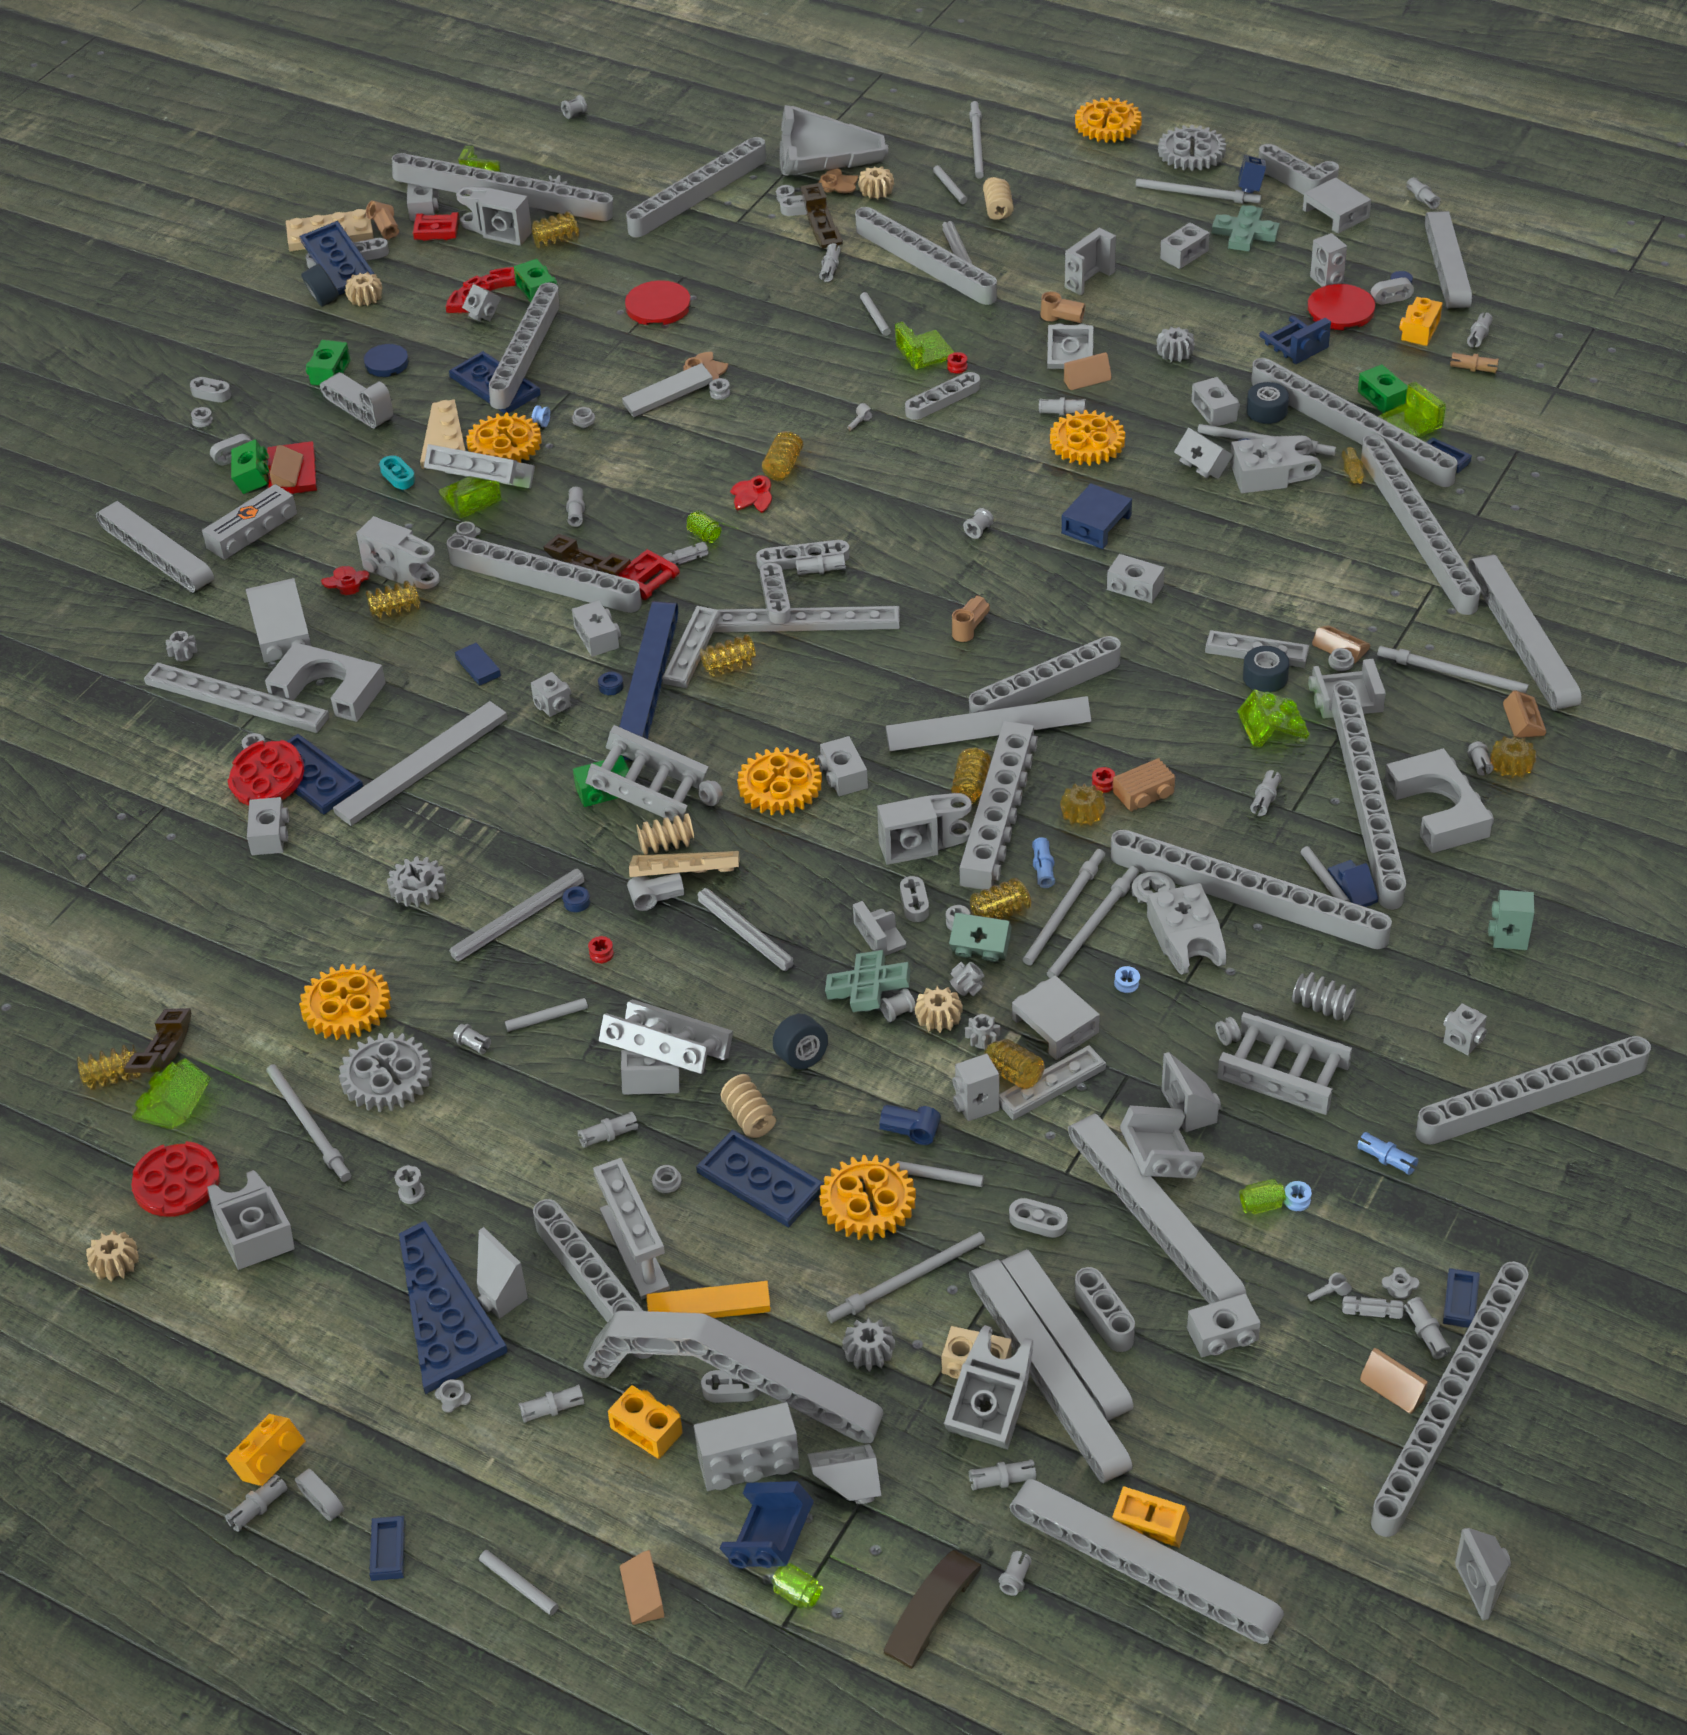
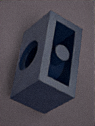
(1251, 173)

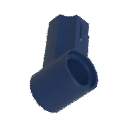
(918, 1124)

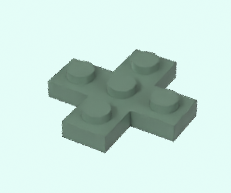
(1245, 228)
(867, 981)

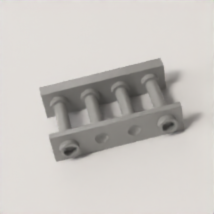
(479, 466)
(653, 756)
(666, 1036)
(1277, 1083)
(631, 1228)

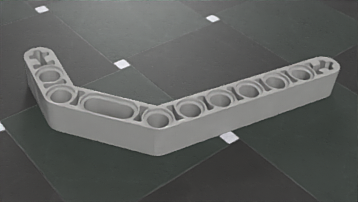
(738, 1356)

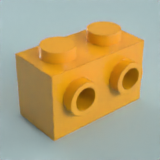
(1421, 321)
(265, 1449)

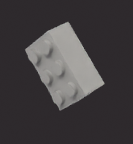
(747, 1446)

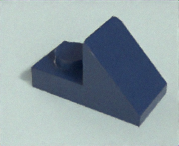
(1355, 882)

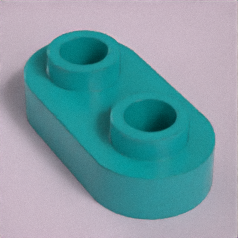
(397, 472)

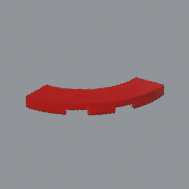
(496, 279)

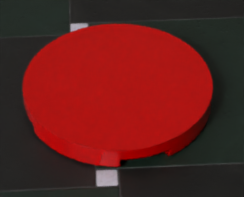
(657, 302)
(1342, 305)
(266, 771)
(174, 1179)

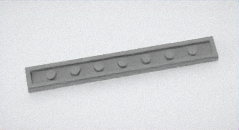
(811, 619)
(237, 697)
(986, 723)
(420, 763)

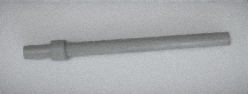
(976, 117)
(1238, 196)
(1237, 434)
(1403, 657)
(1086, 873)
(1119, 889)
(330, 1155)
(857, 1303)

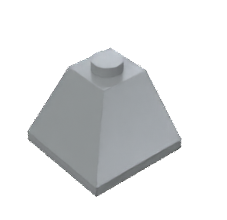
(1190, 1093)
(498, 1276)
(849, 1472)
(1482, 1568)

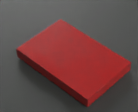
(307, 475)

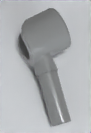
(863, 414)
(1336, 1283)

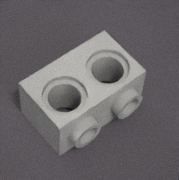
(1184, 245)
(1328, 260)

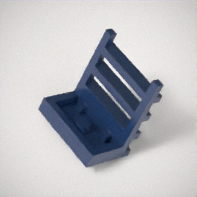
(1304, 341)

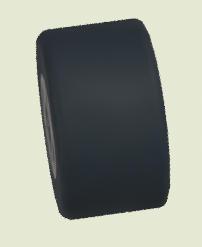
(320, 285)
(1267, 402)
(1266, 669)
(800, 1041)

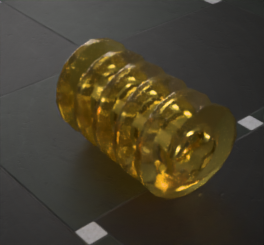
(554, 227)
(782, 455)
(393, 599)
(728, 654)
(971, 773)
(1000, 899)
(1015, 1063)
(105, 1068)

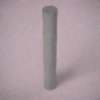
(950, 184)
(875, 314)
(1323, 874)
(546, 1014)
(942, 1174)
(518, 1582)

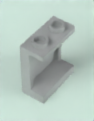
(1338, 202)
(1088, 257)
(1367, 682)
(1057, 1016)
(1158, 1144)

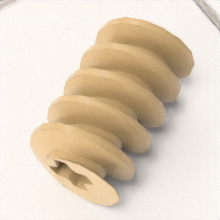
(998, 198)
(665, 834)
(748, 1106)

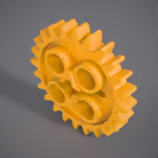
(1099, 122)
(505, 437)
(1087, 437)
(779, 781)
(345, 1001)
(885, 1187)

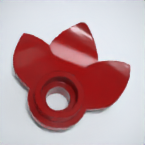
(753, 492)
(346, 580)

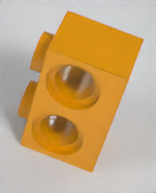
(641, 1426)
(1152, 1516)

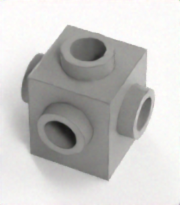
(481, 303)
(551, 694)
(1465, 1029)

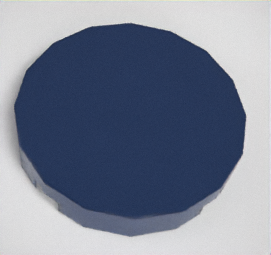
(386, 360)

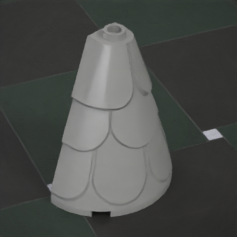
(823, 143)

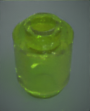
(703, 526)
(1262, 1196)
(796, 1586)

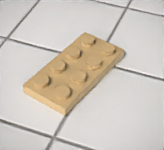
(354, 223)

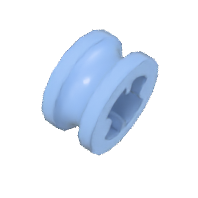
(541, 416)
(1126, 972)
(1297, 1204)

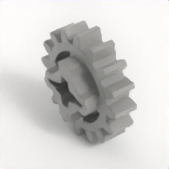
(416, 881)

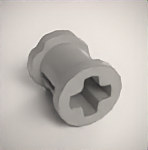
(573, 106)
(974, 526)
(897, 1005)
(405, 1190)

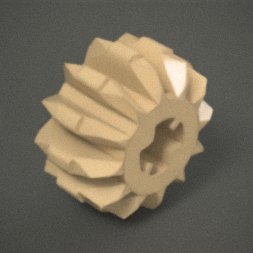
(876, 182)
(363, 289)
(938, 1009)
(112, 1255)

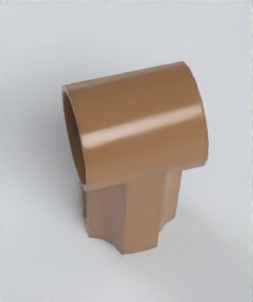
(383, 217)
(1055, 307)
(967, 618)

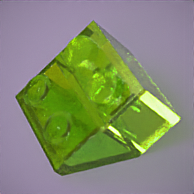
(171, 1095)

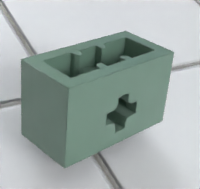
(1512, 919)
(970, 927)

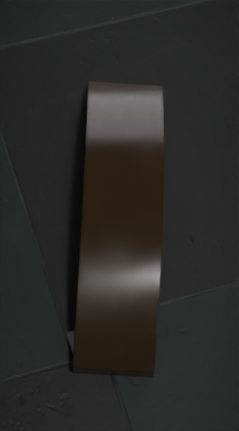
(819, 215)
(566, 550)
(164, 1047)
(929, 1606)

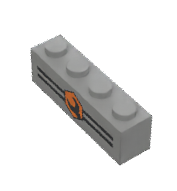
(249, 521)

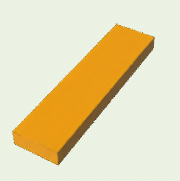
(714, 1301)

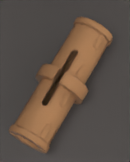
(1474, 362)

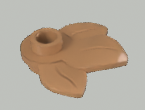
(835, 181)
(714, 367)

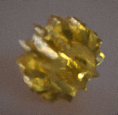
(1513, 756)
(1082, 804)

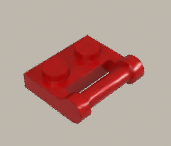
(436, 226)
(645, 567)

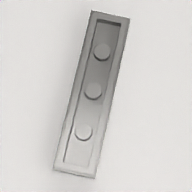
(667, 390)
(1238, 645)
(688, 650)
(1053, 1082)

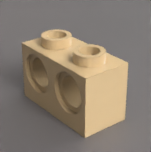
(961, 1342)

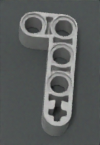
(1295, 171)
(368, 404)

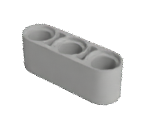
(1096, 1294)

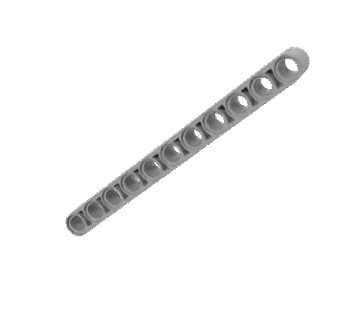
(540, 193)
(1357, 423)
(1421, 525)
(1368, 796)
(1253, 889)
(1495, 1312)

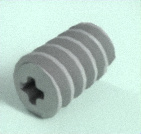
(1324, 997)

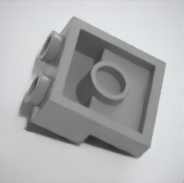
(1068, 344)

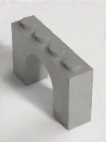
(306, 663)
(1439, 774)

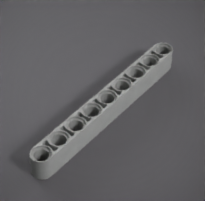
(696, 187)
(926, 255)
(524, 346)
(544, 573)
(1525, 633)
(1532, 1090)
(1155, 1210)
(1052, 1372)
(1147, 1561)

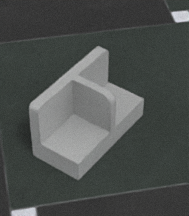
(878, 929)
(647, 1075)

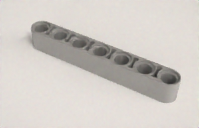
(1448, 260)
(155, 546)
(1049, 677)
(582, 1262)
(1069, 1335)

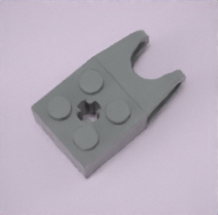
(496, 214)
(1271, 462)
(396, 553)
(921, 826)
(1186, 926)
(251, 1222)
(991, 1380)

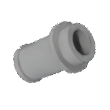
(1478, 752)
(466, 1035)
(1012, 1580)

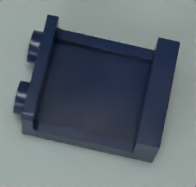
(1095, 515)
(771, 1525)

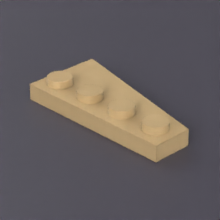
(443, 428)
(684, 862)

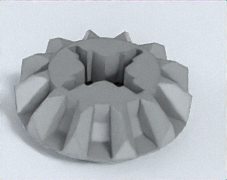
(1157, 880)

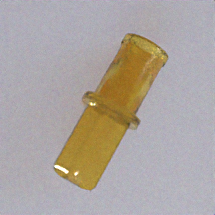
(1353, 465)

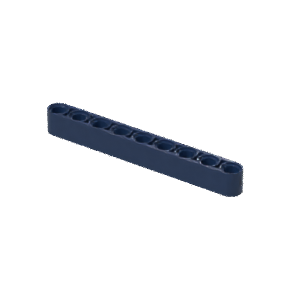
(649, 669)

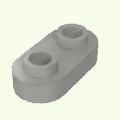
(1039, 1217)

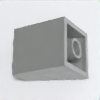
(277, 618)

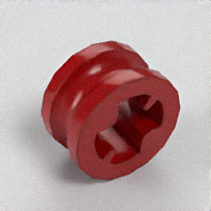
(957, 362)
(1100, 774)
(604, 955)

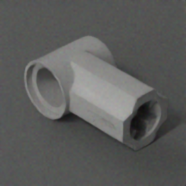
(647, 891)

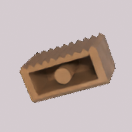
(1144, 784)

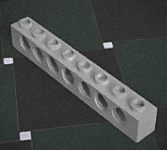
(997, 806)

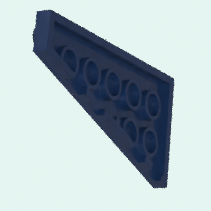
(447, 1318)

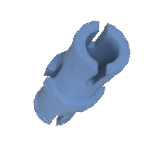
(1043, 863)
(1387, 1153)

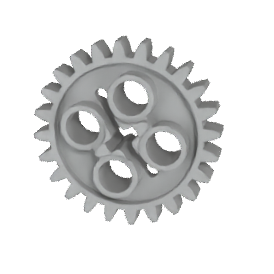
(1208, 147)
(369, 1070)

